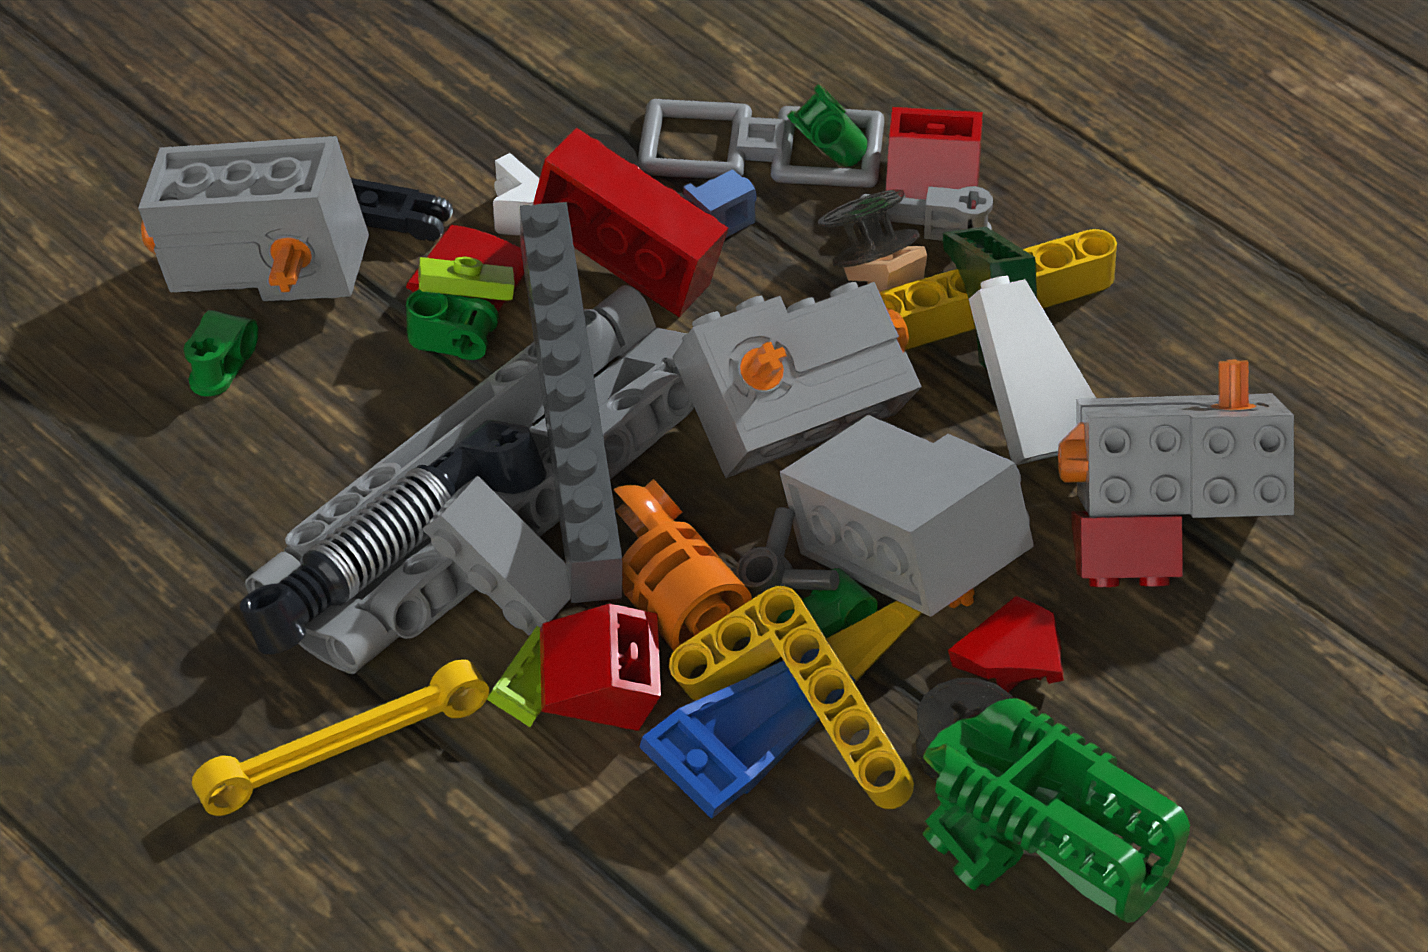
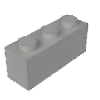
(501, 555)

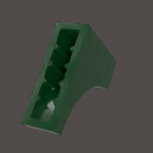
(987, 255)

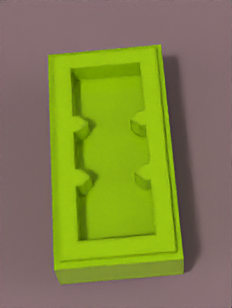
(466, 278)
(520, 685)

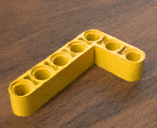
(815, 678)

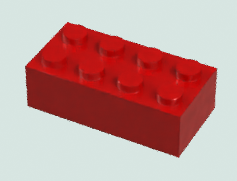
(632, 222)

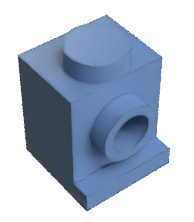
(727, 199)

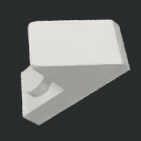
(514, 187)

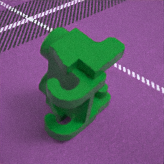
(979, 849)

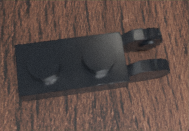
(402, 209)

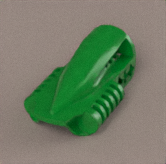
(1062, 803)

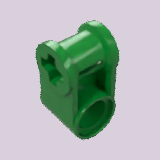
(829, 128)
(446, 324)
(219, 351)

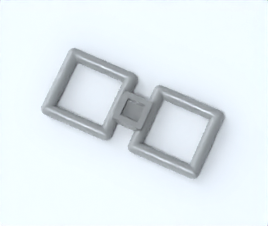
(756, 141)

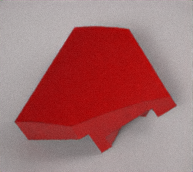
(1012, 646)

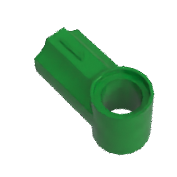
(837, 608)

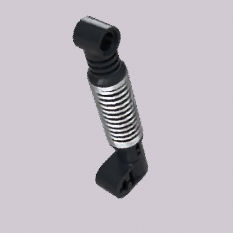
(331, 574)

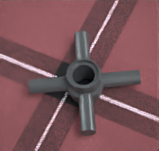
(767, 567)

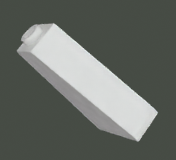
(1027, 368)

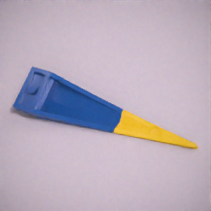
(742, 731)

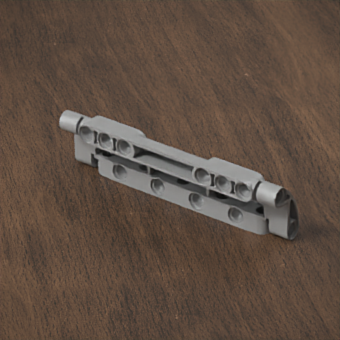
(637, 404)

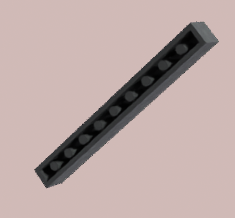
(570, 405)

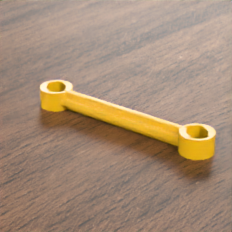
(274, 764)

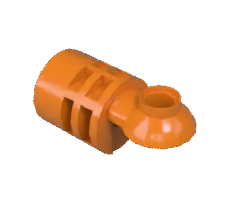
(673, 567)

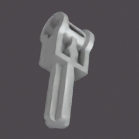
(944, 210)

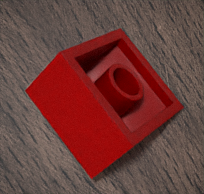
(1127, 548)

